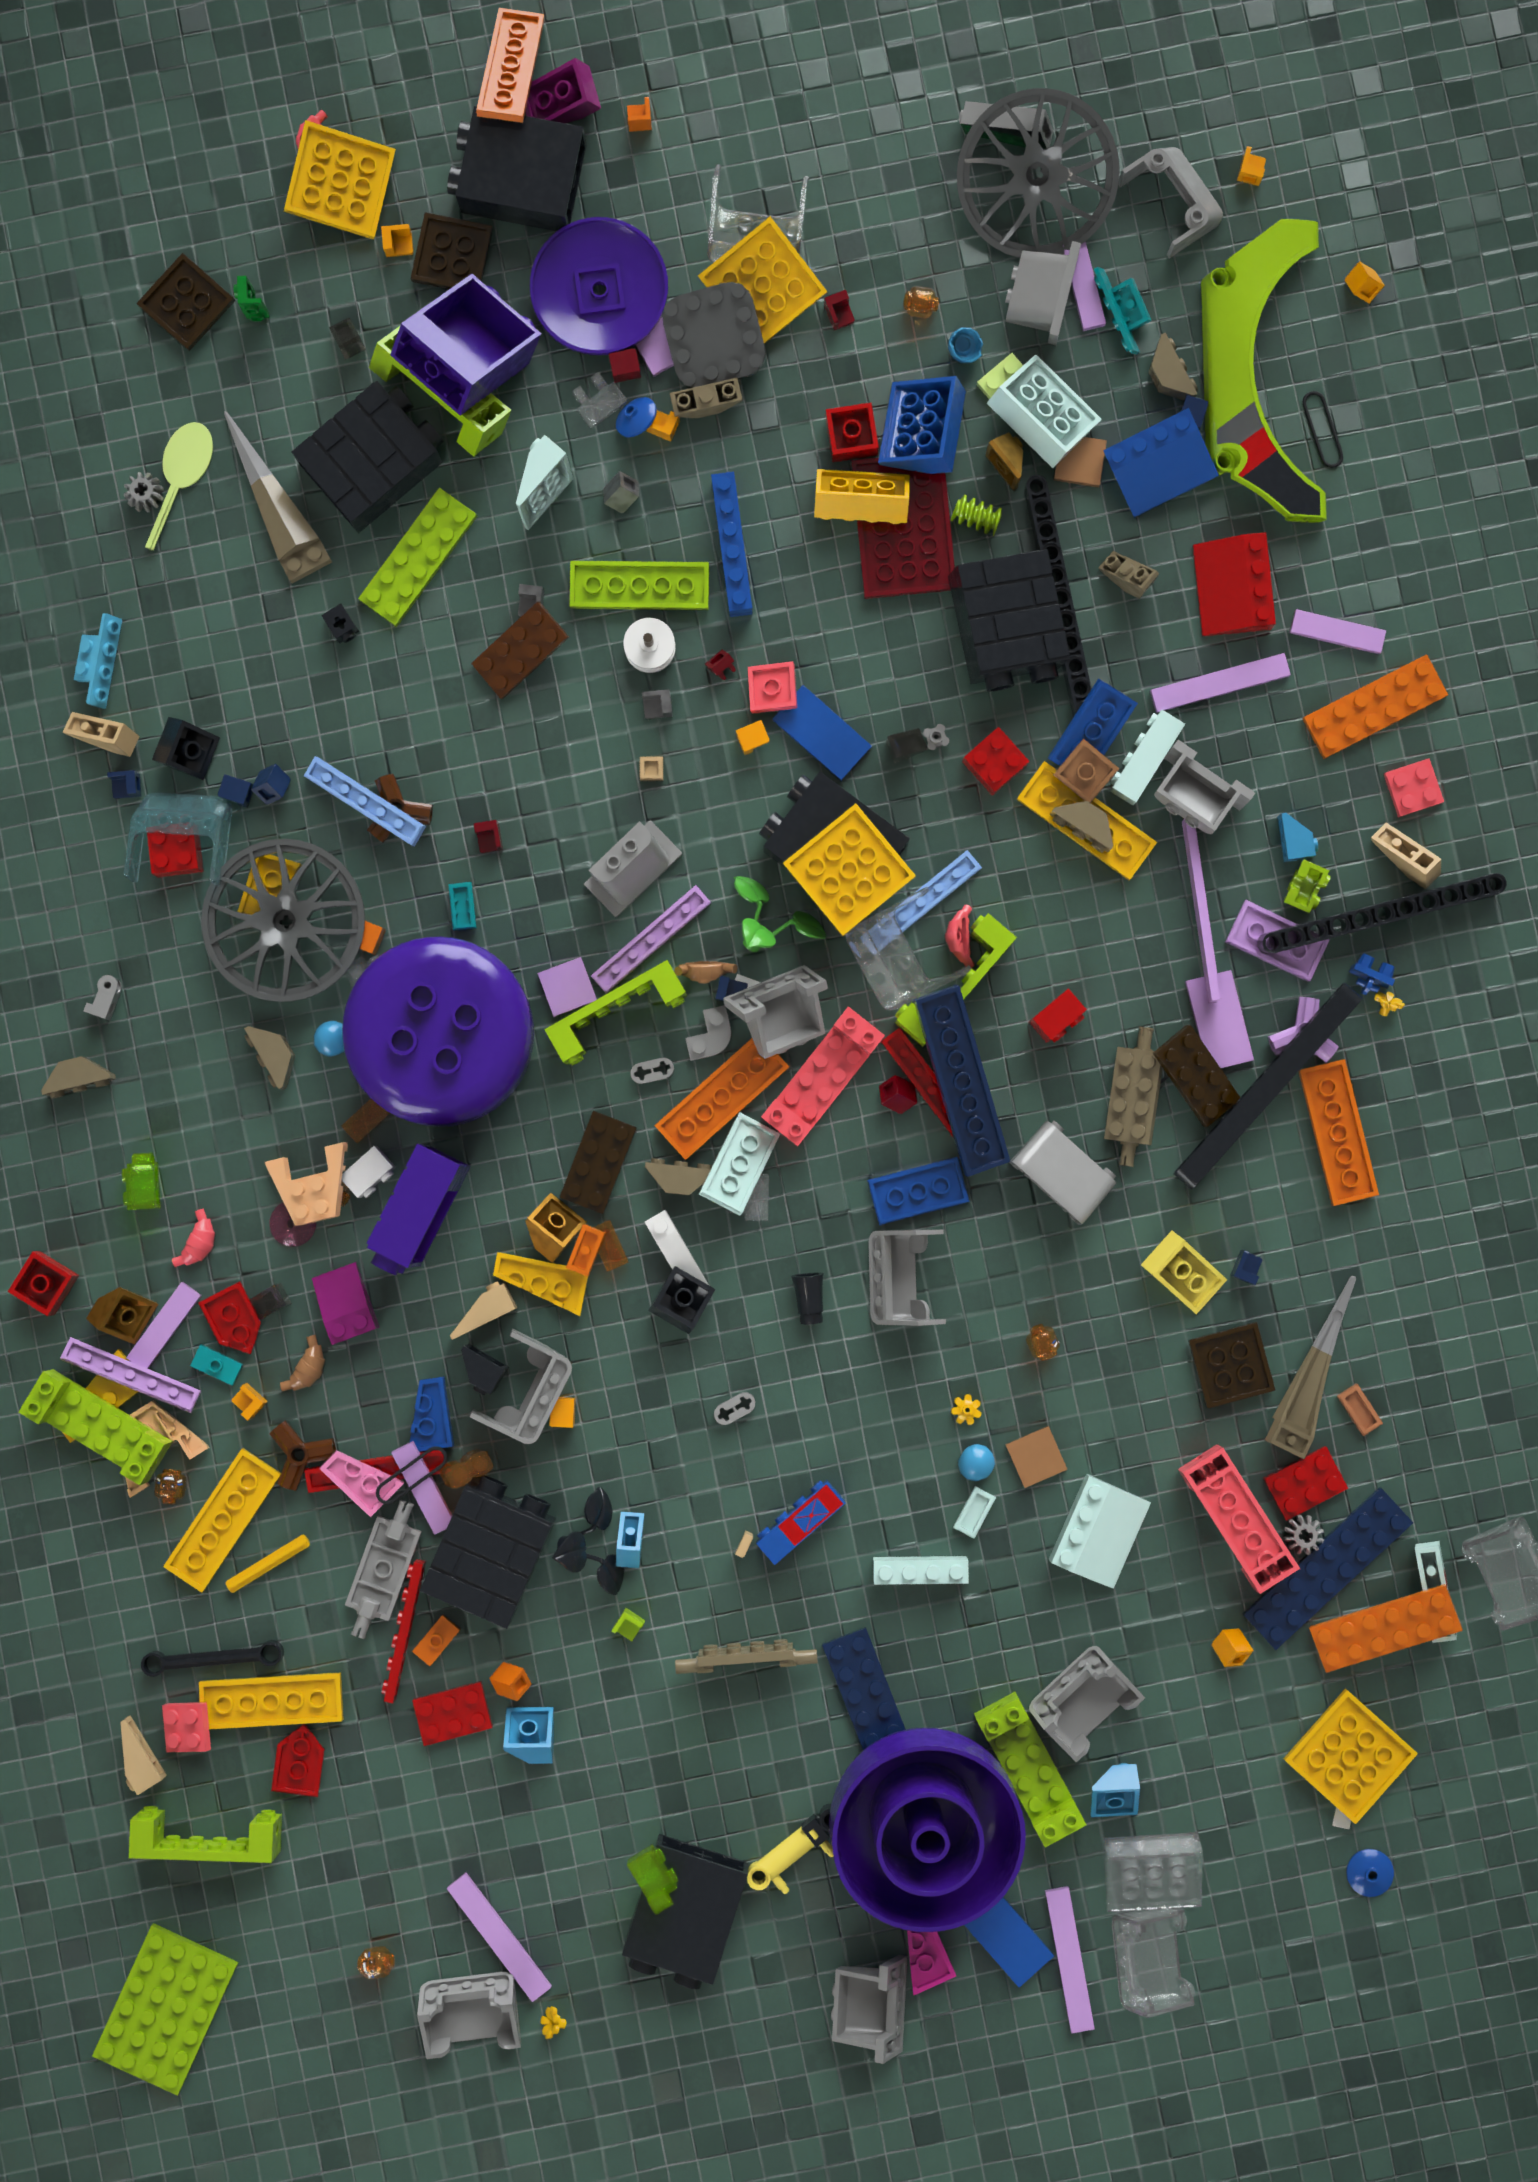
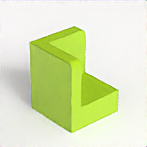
(628, 1624)

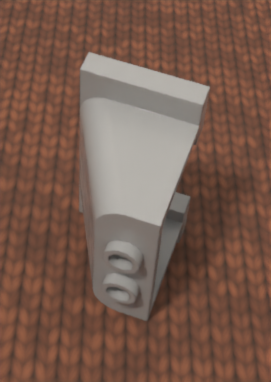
(1042, 290)
(1197, 792)
(631, 867)
(781, 1010)
(871, 2007)

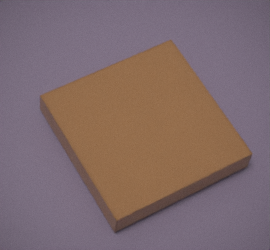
(1083, 463)
(1086, 771)
(1036, 1457)

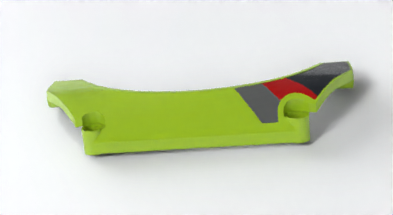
(1234, 418)

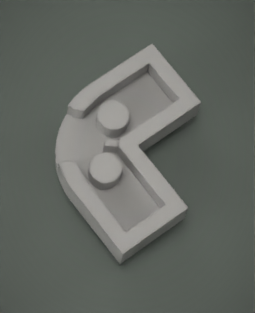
(717, 1037)

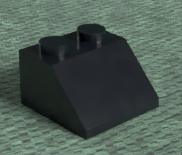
(185, 748)
(682, 1300)
(483, 1369)

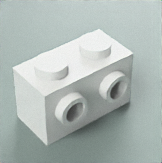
(367, 1172)

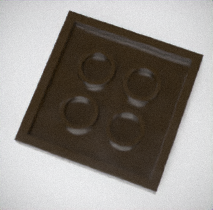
(450, 251)
(185, 302)
(1231, 1365)

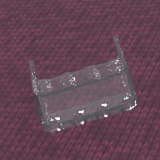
(731, 226)
(890, 960)

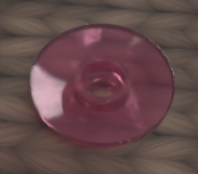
(289, 1236)

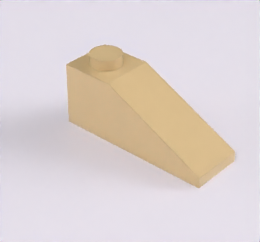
(102, 733)
(1409, 856)
(488, 1307)
(140, 1763)

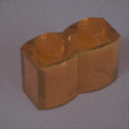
(460, 1472)

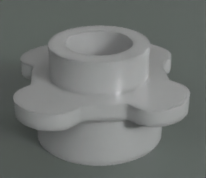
(935, 743)

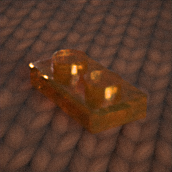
(364, 1120)
(611, 1248)

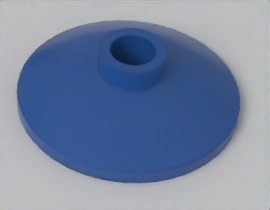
(636, 417)
(1362, 1864)

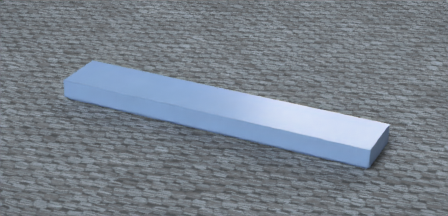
(364, 801)
(940, 887)

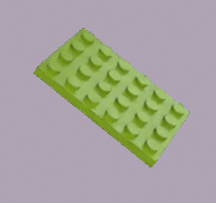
(165, 2009)

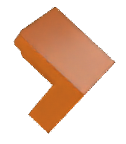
(639, 116)
(372, 938)
(510, 1681)

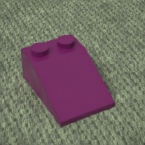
(564, 94)
(344, 1303)

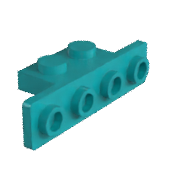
(1126, 307)

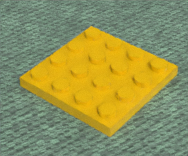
(339, 180)
(772, 274)
(849, 869)
(1350, 1756)

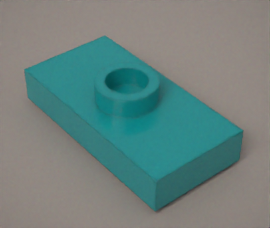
(462, 906)
(216, 1365)

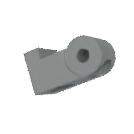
(106, 997)

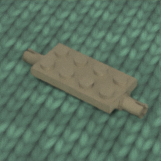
(1134, 1097)
(737, 1654)

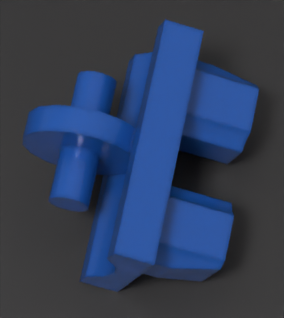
(1382, 977)

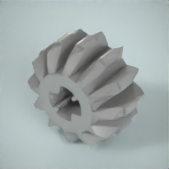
(136, 488)
(1308, 1526)

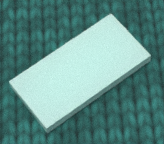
(739, 1164)

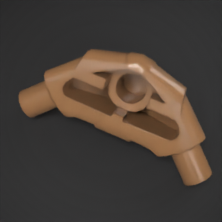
(705, 971)
(308, 1368)

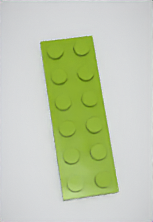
(417, 557)
(639, 585)

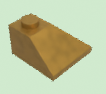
(1007, 456)
(553, 1227)
(122, 1314)

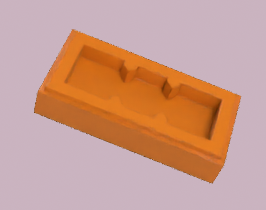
(436, 1640)

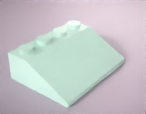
(1043, 410)
(543, 479)
(1099, 1531)

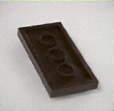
(1196, 1075)
(598, 1162)

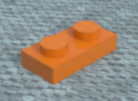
(585, 1250)

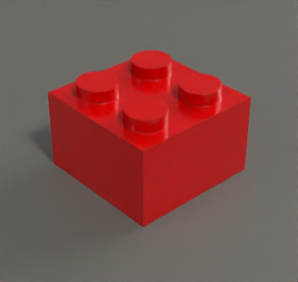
(851, 432)
(995, 761)
(174, 854)
(1059, 1014)
(43, 1283)

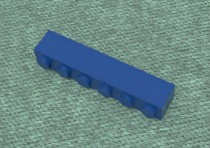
(731, 544)

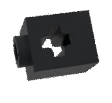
(337, 615)

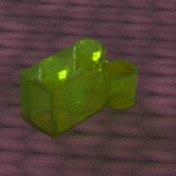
(141, 1182)
(653, 1877)

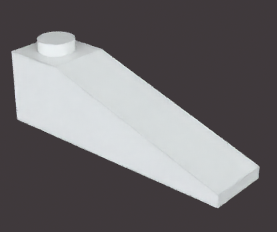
(672, 1245)

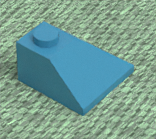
(530, 1734)
(1116, 1792)

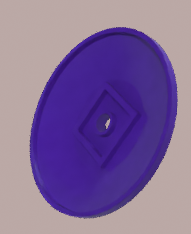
(591, 255)

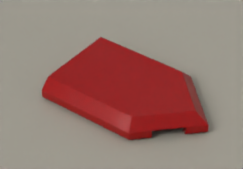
(232, 1318)
(298, 1764)

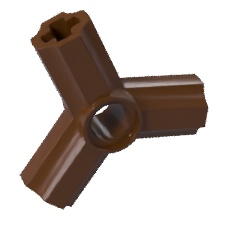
(390, 791)
(294, 1468)

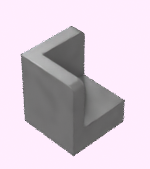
(621, 492)
(528, 597)
(657, 704)

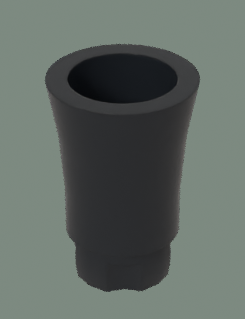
(809, 1297)

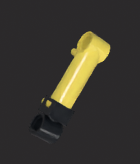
(810, 1834)

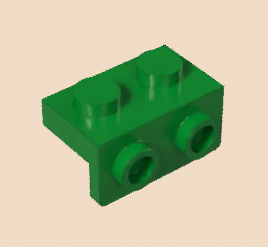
(252, 307)

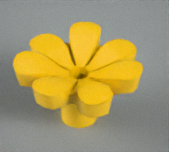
(1388, 1003)
(962, 1405)
(552, 2022)

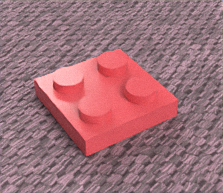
(772, 687)
(1413, 787)
(186, 1727)

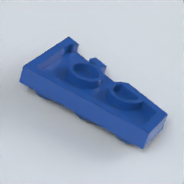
(432, 1416)

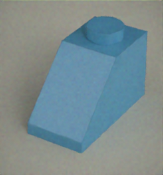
(1296, 839)
(629, 1540)

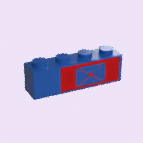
(800, 1521)

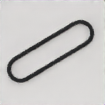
(1314, 433)
(407, 1466)

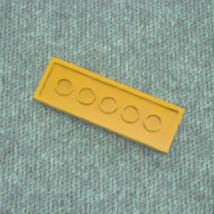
(1129, 843)
(222, 1520)
(273, 1700)

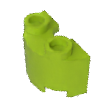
(1306, 885)

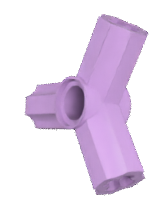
(1305, 1011)

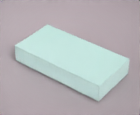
(974, 1512)

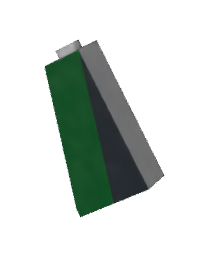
(1005, 128)

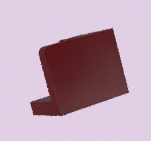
(839, 310)
(625, 365)
(488, 836)
(897, 1094)

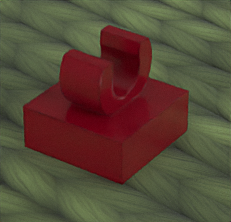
(720, 662)

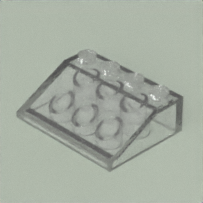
(1153, 1872)

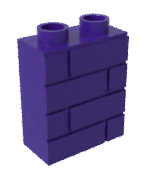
(465, 343)
(416, 1209)

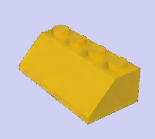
(862, 496)

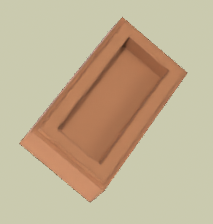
(1359, 1409)

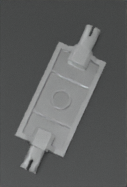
(383, 1568)

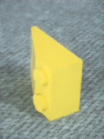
(1184, 1272)

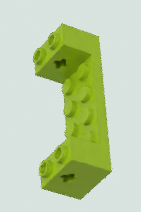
(480, 423)
(994, 939)
(562, 1032)
(96, 1425)
(1030, 1769)
(148, 1840)

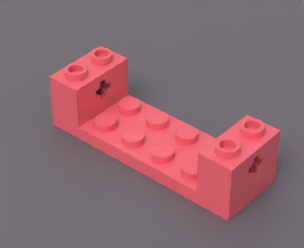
(823, 1076)
(1239, 1518)

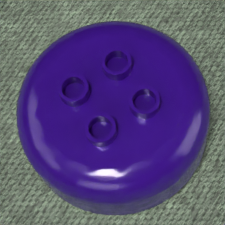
(438, 1031)
(926, 1830)

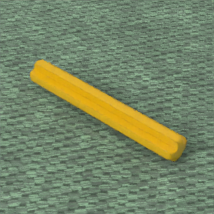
(267, 1563)

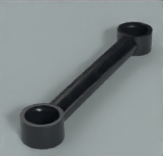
(212, 1658)

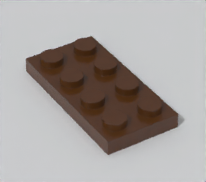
(520, 650)

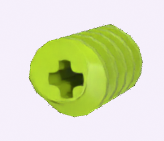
(977, 514)

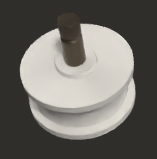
(649, 645)

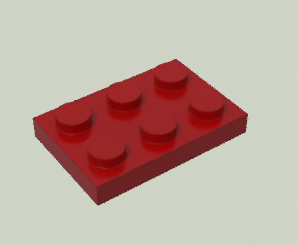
(1305, 1483)
(452, 1713)

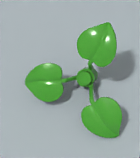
(759, 936)

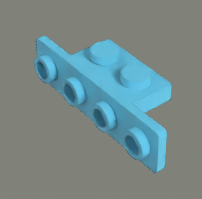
(97, 660)

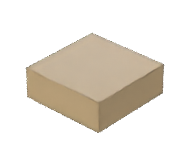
(651, 768)
(744, 1544)

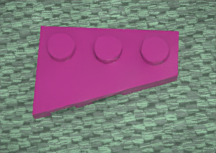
(928, 1961)

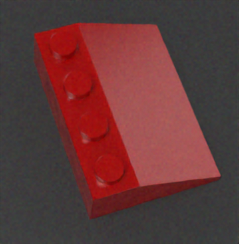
(1234, 585)

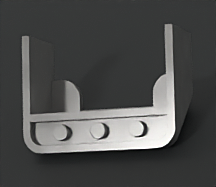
(1203, 211)
(894, 1278)
(540, 1399)

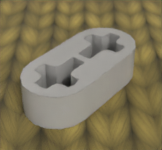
(653, 1076)
(737, 1413)

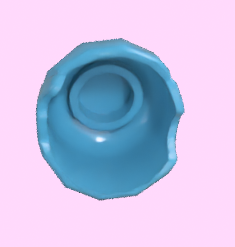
(965, 345)
(329, 1038)
(976, 1462)

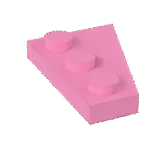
(359, 1481)

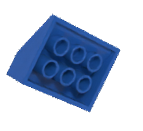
(923, 425)
(1161, 462)

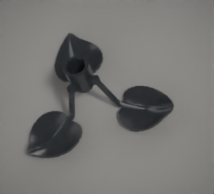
(572, 1547)

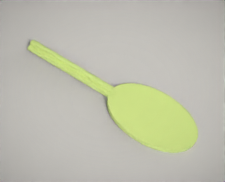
(183, 465)

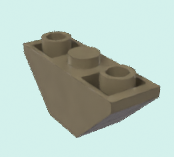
(1169, 371)
(706, 399)
(1128, 574)
(1086, 822)
(273, 1053)
(76, 1075)
(678, 1177)

